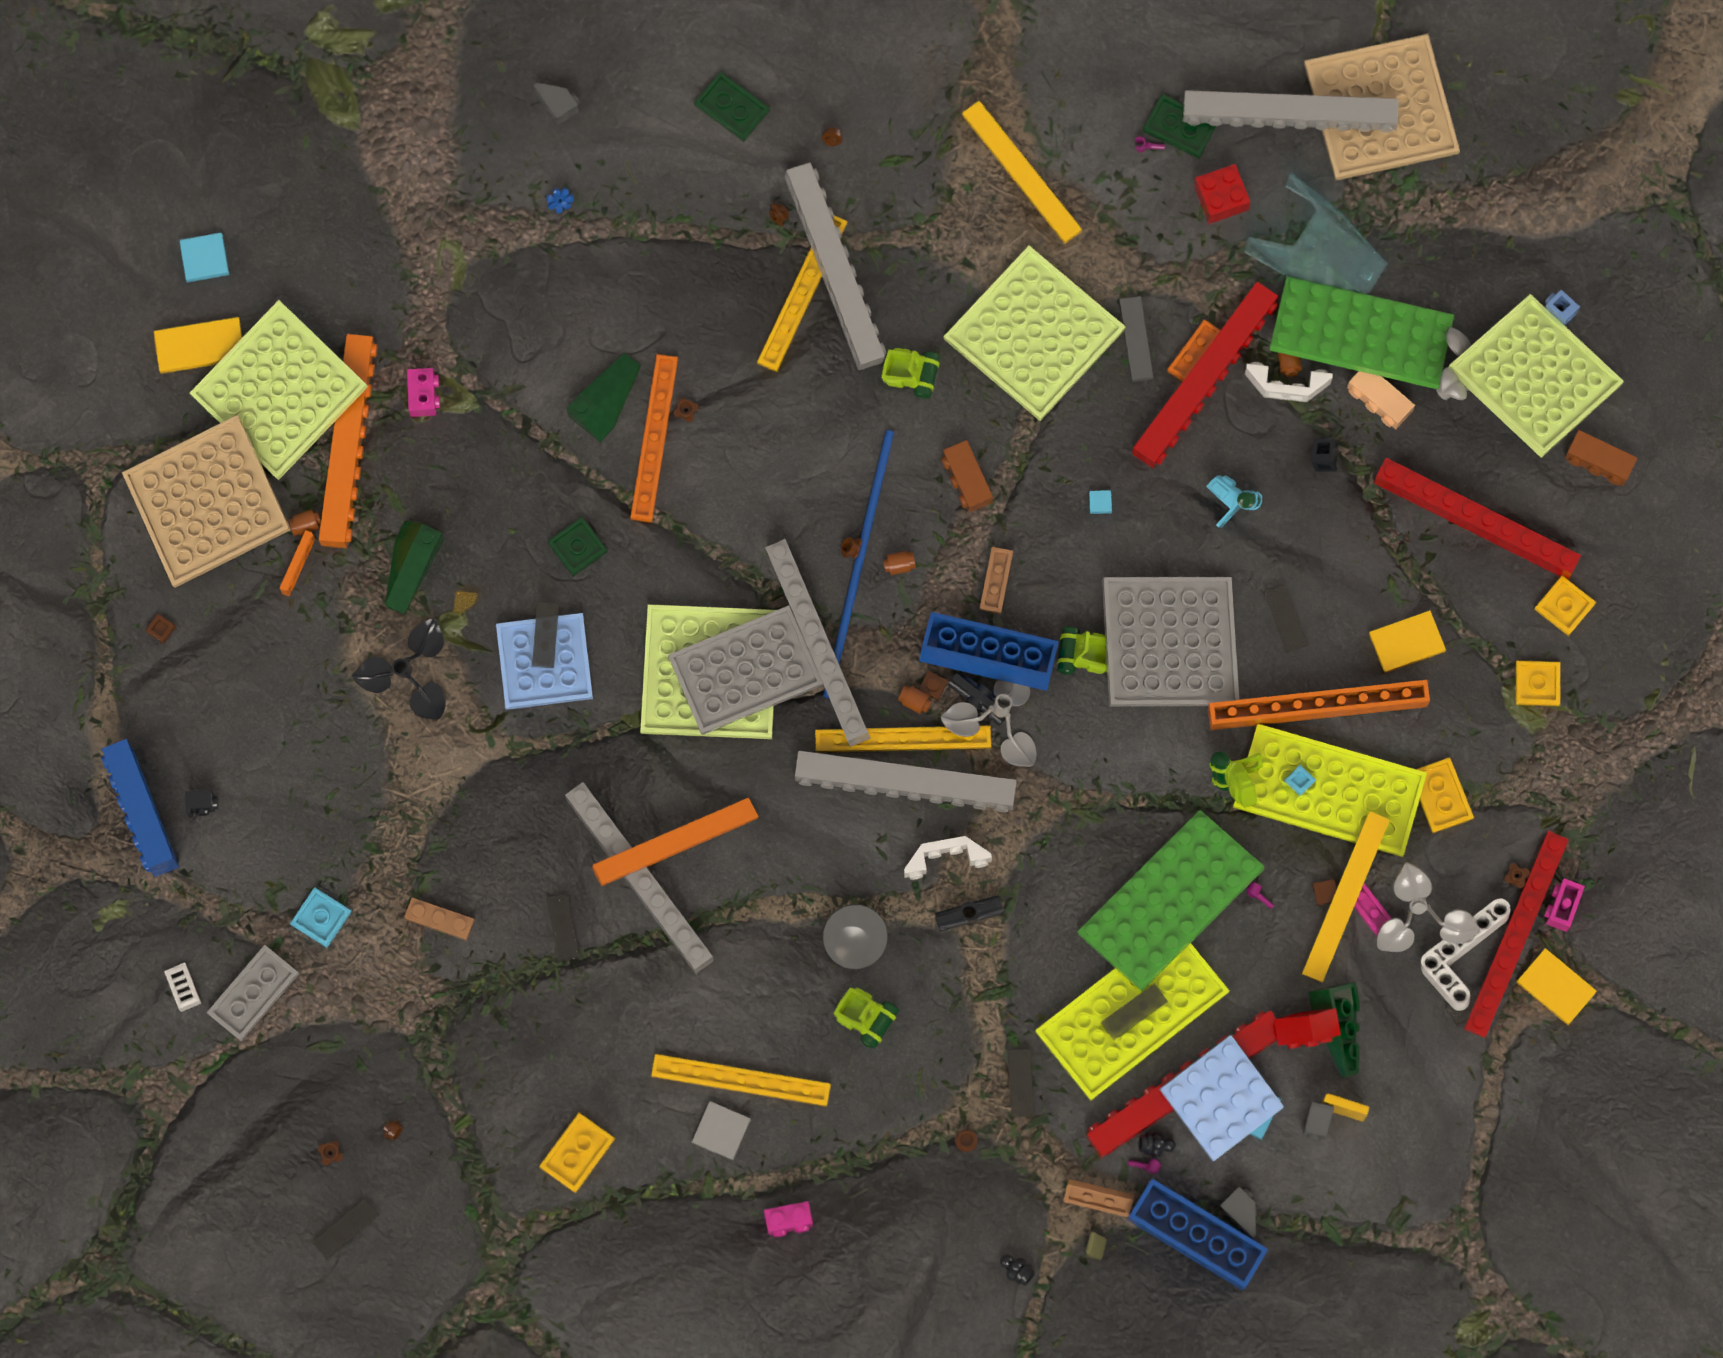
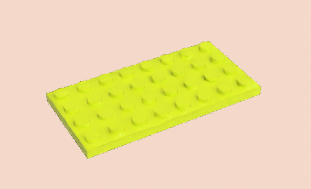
(1343, 792)
(1089, 1051)

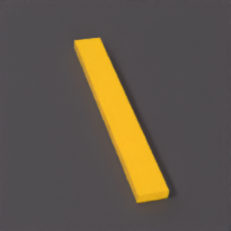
(1022, 172)
(793, 309)
(903, 739)
(1345, 897)
(741, 1080)

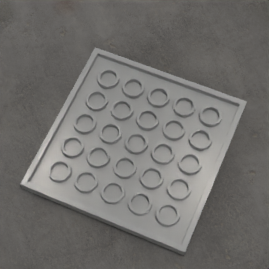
(1170, 641)

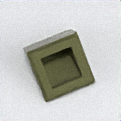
(1095, 1246)

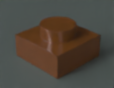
(933, 685)

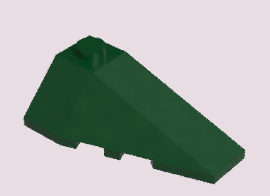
(602, 401)
(412, 557)
(1346, 1001)

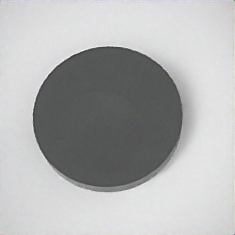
(855, 936)

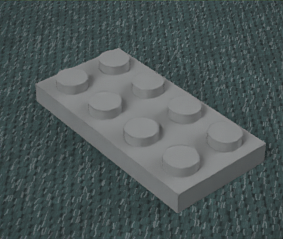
(252, 993)

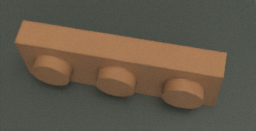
(996, 580)
(439, 919)
(1098, 1198)

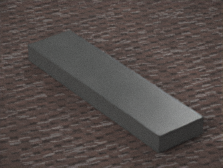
(1136, 339)

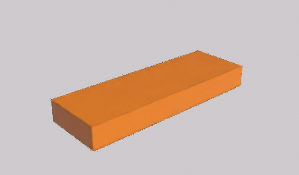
(1193, 350)
(297, 563)

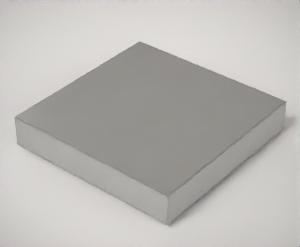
(721, 1130)

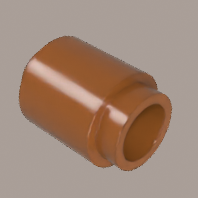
(1289, 364)
(304, 521)
(899, 562)
(915, 699)

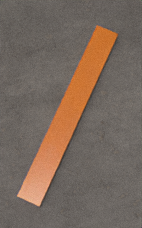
(654, 438)
(674, 842)

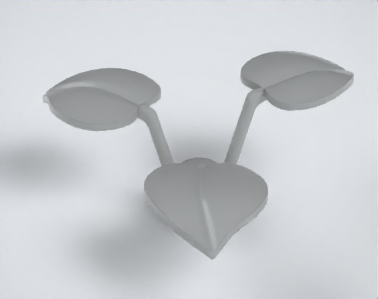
(1450, 384)
(963, 721)
(1414, 887)

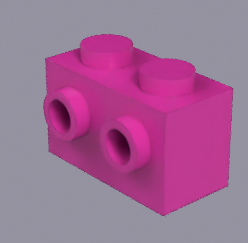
(422, 392)
(1565, 904)
(788, 1218)

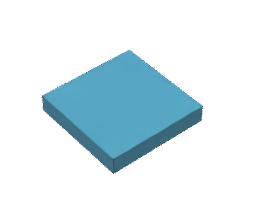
(204, 257)
(320, 917)

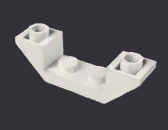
(1257, 374)
(976, 855)

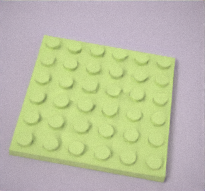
(1034, 333)
(1535, 375)
(280, 387)
(663, 700)

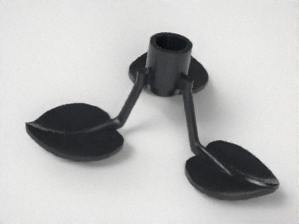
(375, 672)

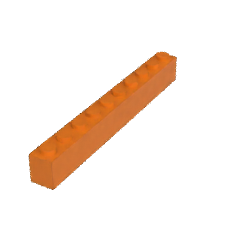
(347, 449)
(1318, 705)

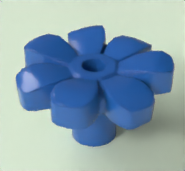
(559, 200)

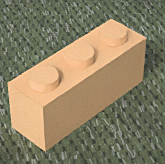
(1381, 398)

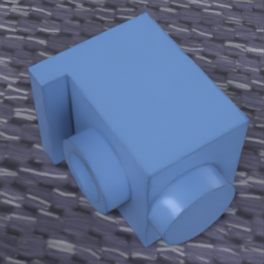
(1562, 300)

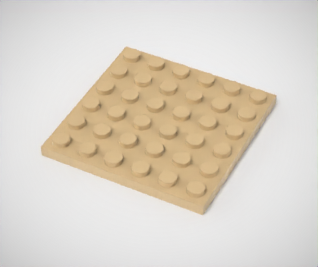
(1389, 71)
(206, 501)

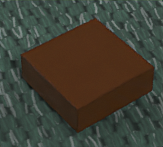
(160, 628)
(1324, 891)

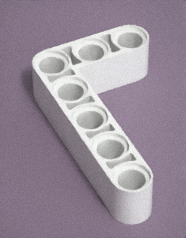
(1443, 961)

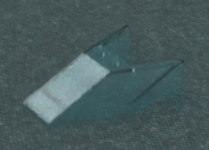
(1327, 250)

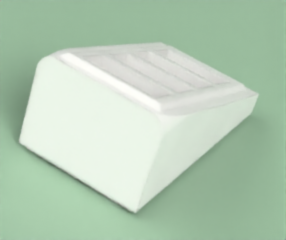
(191, 1002)

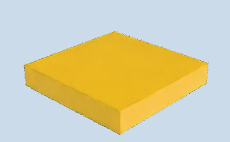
(1565, 605)
(1538, 683)
(1346, 1107)

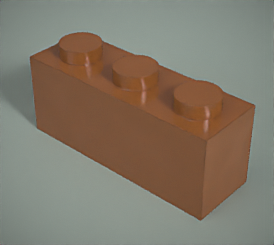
(1600, 458)
(966, 476)

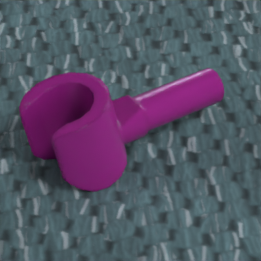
(1146, 145)
(1254, 892)
(1152, 1167)

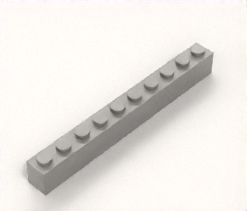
(1290, 110)
(834, 266)
(817, 643)
(905, 781)
(640, 881)

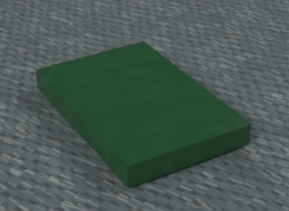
(731, 106)
(1168, 126)

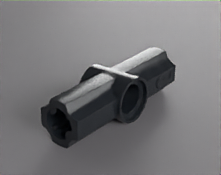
(975, 694)
(983, 910)

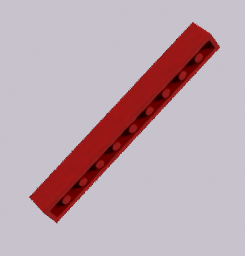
(1205, 375)
(1476, 518)
(1154, 1106)

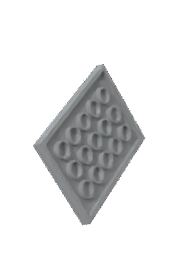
(745, 670)

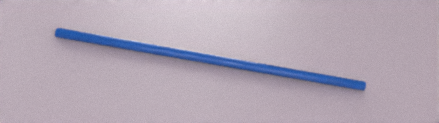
(865, 538)

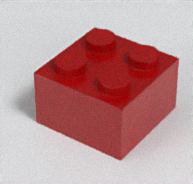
(1222, 194)
(1307, 1028)

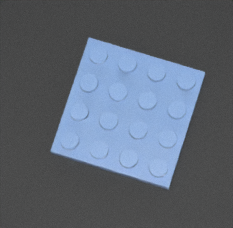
(544, 686)
(1221, 1098)

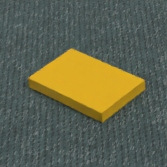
(1407, 641)
(1443, 797)
(1556, 986)
(577, 1152)

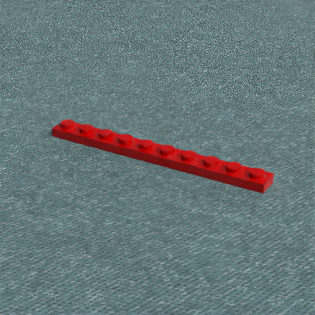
(1516, 934)

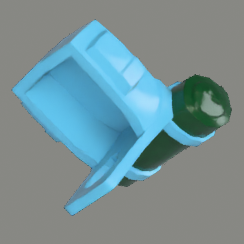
(1233, 497)

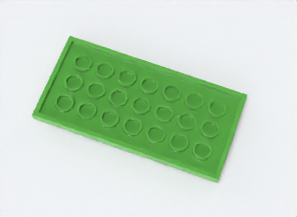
(1361, 332)
(1170, 900)

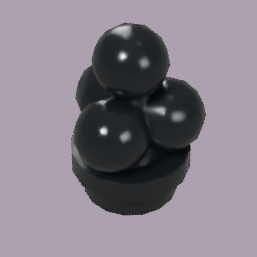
(1154, 1144)
(1018, 1269)

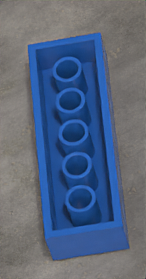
(989, 651)
(140, 808)
(1197, 1234)

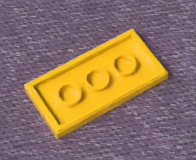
(196, 344)

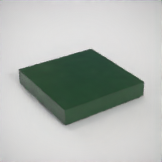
(577, 546)

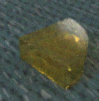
(464, 601)

